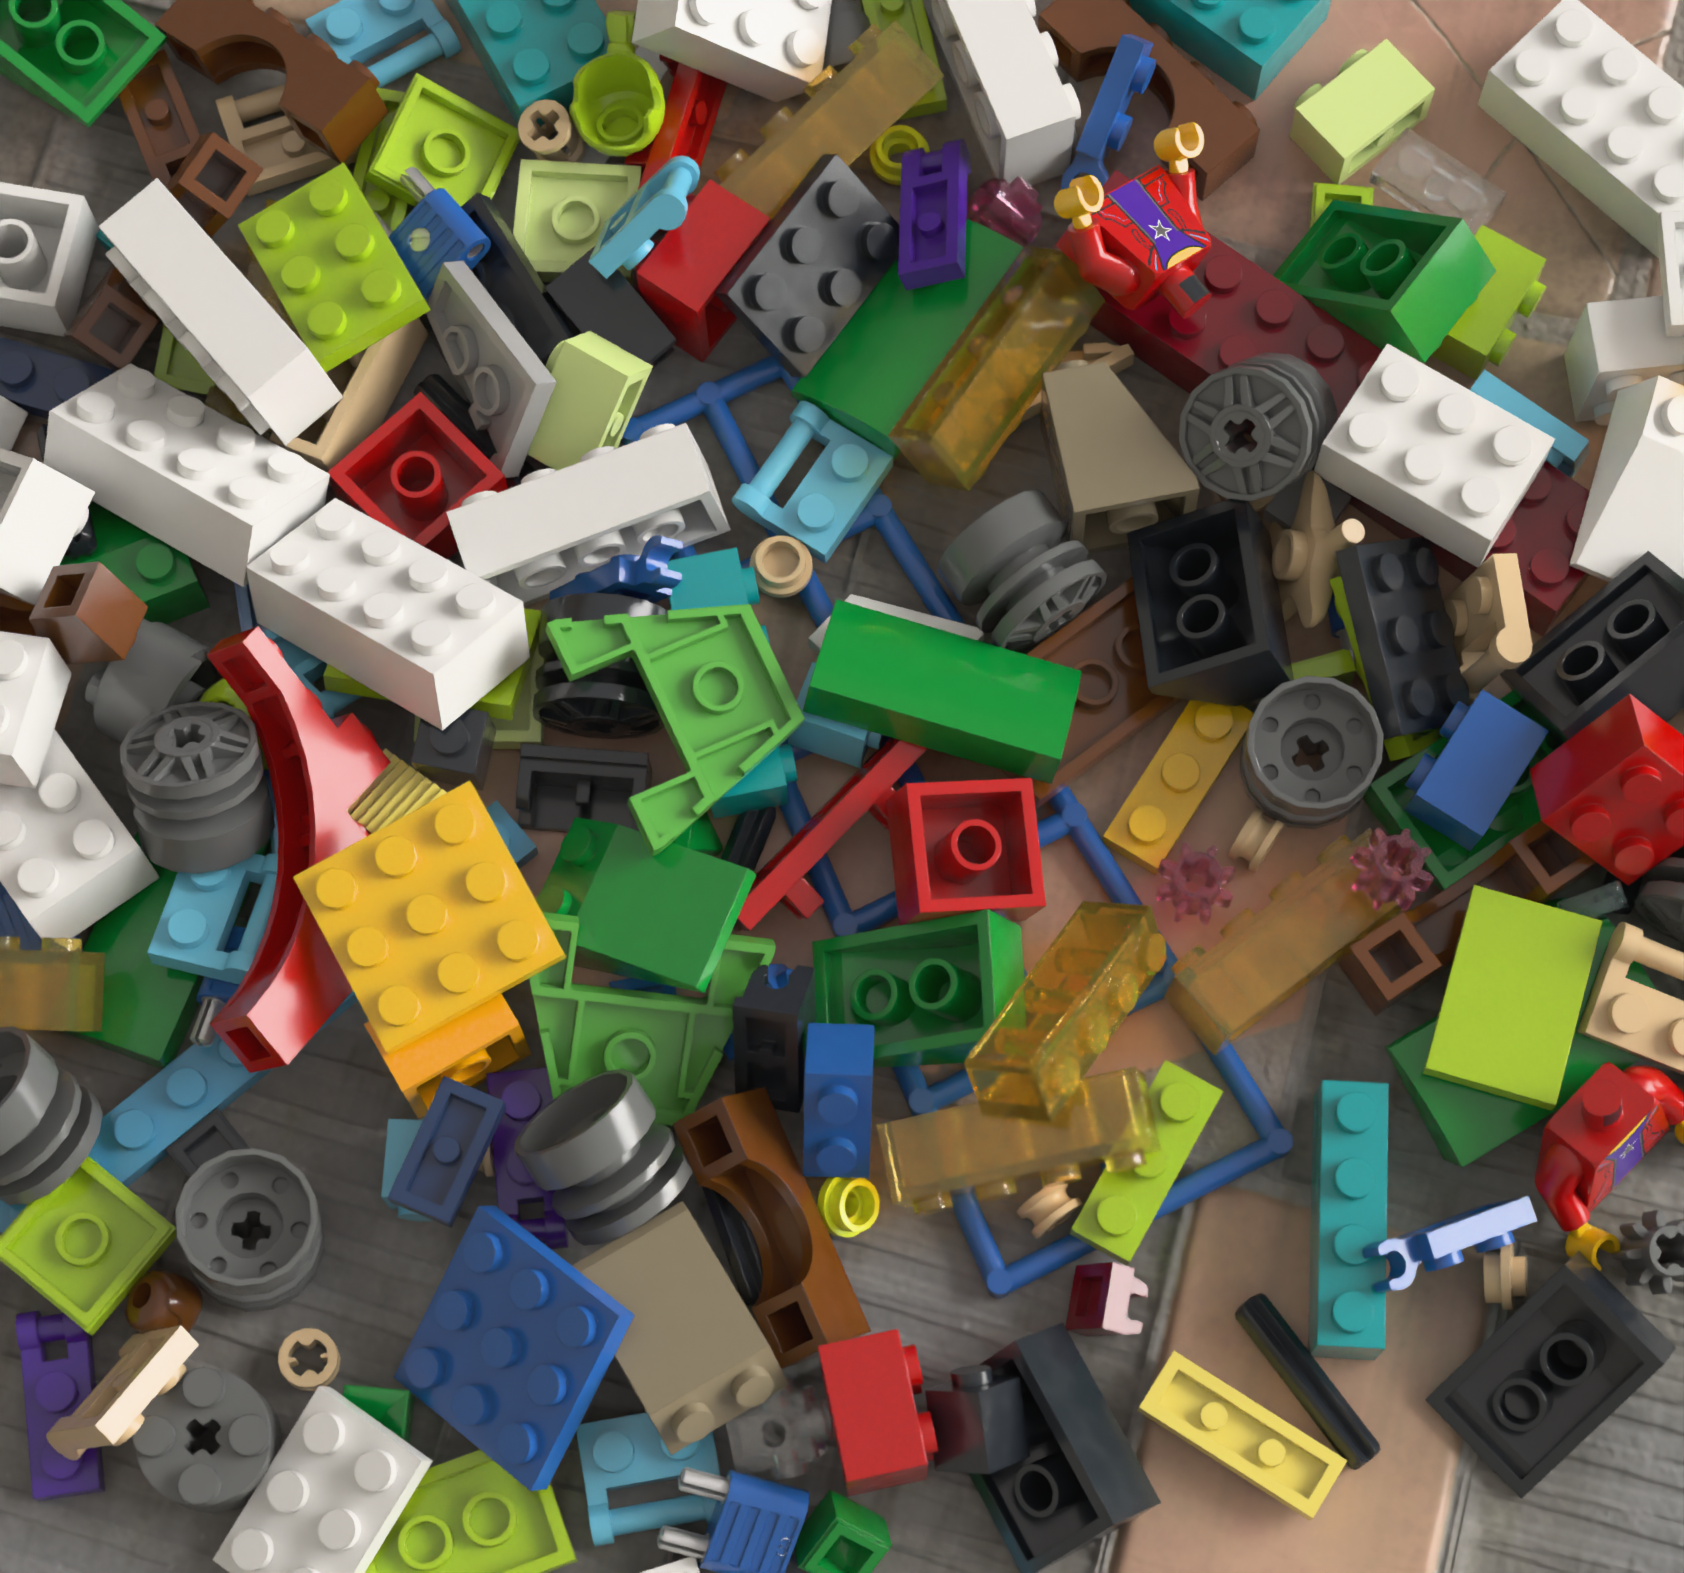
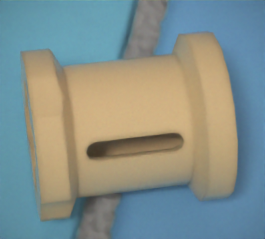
(555, 119)

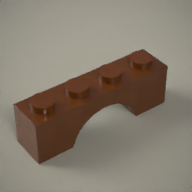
(1085, 43)
(323, 97)
(210, 189)
(81, 612)
(1424, 939)
(747, 1159)

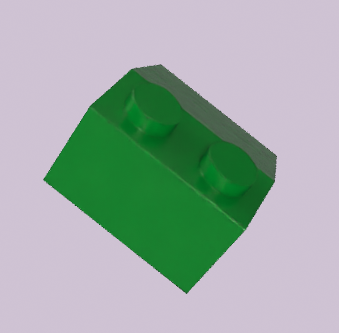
(75, 51)
(1389, 273)
(147, 566)
(642, 912)
(921, 984)

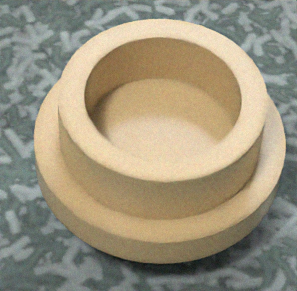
(781, 566)
(1505, 1276)

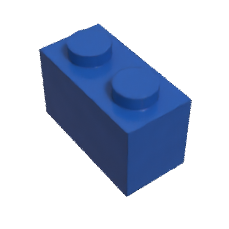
(1475, 769)
(838, 1100)

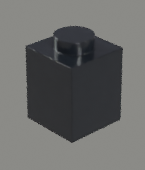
(457, 752)
(978, 1421)

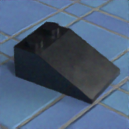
(1551, 1374)

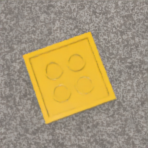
(429, 917)

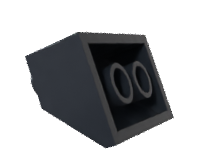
(1210, 606)
(1608, 648)
(1079, 1467)

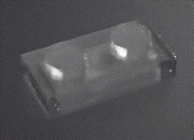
(1435, 182)

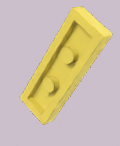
(1242, 1435)

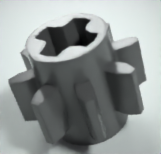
(1640, 1253)

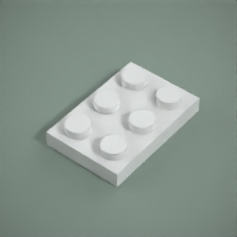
(325, 1494)

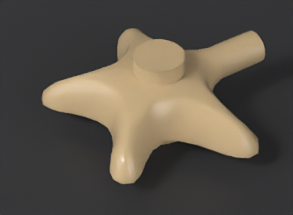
(1306, 553)

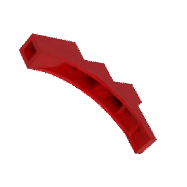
(315, 776)

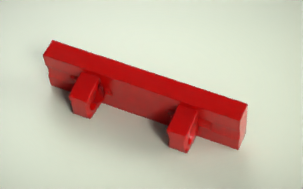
(687, 120)
(783, 874)

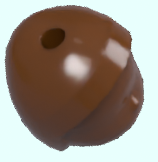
(163, 1301)

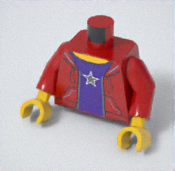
(1143, 233)
(1598, 1142)

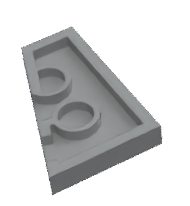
(497, 363)

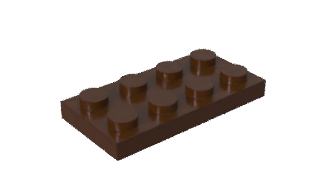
(1112, 690)

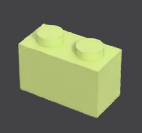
(1360, 110)
(590, 400)

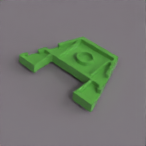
(712, 690)
(659, 1037)

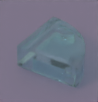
(1596, 902)

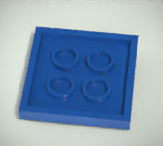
(513, 1347)

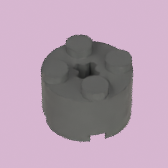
(157, 673)
(171, 1447)

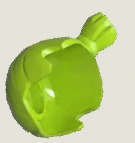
(618, 94)

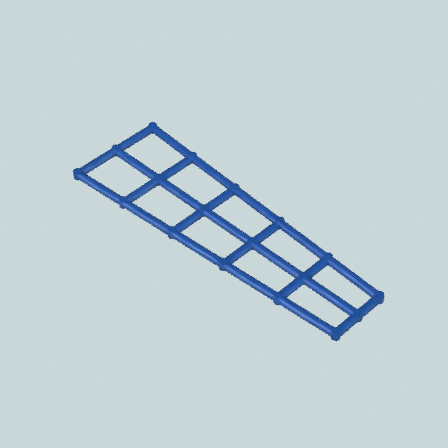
(1069, 819)

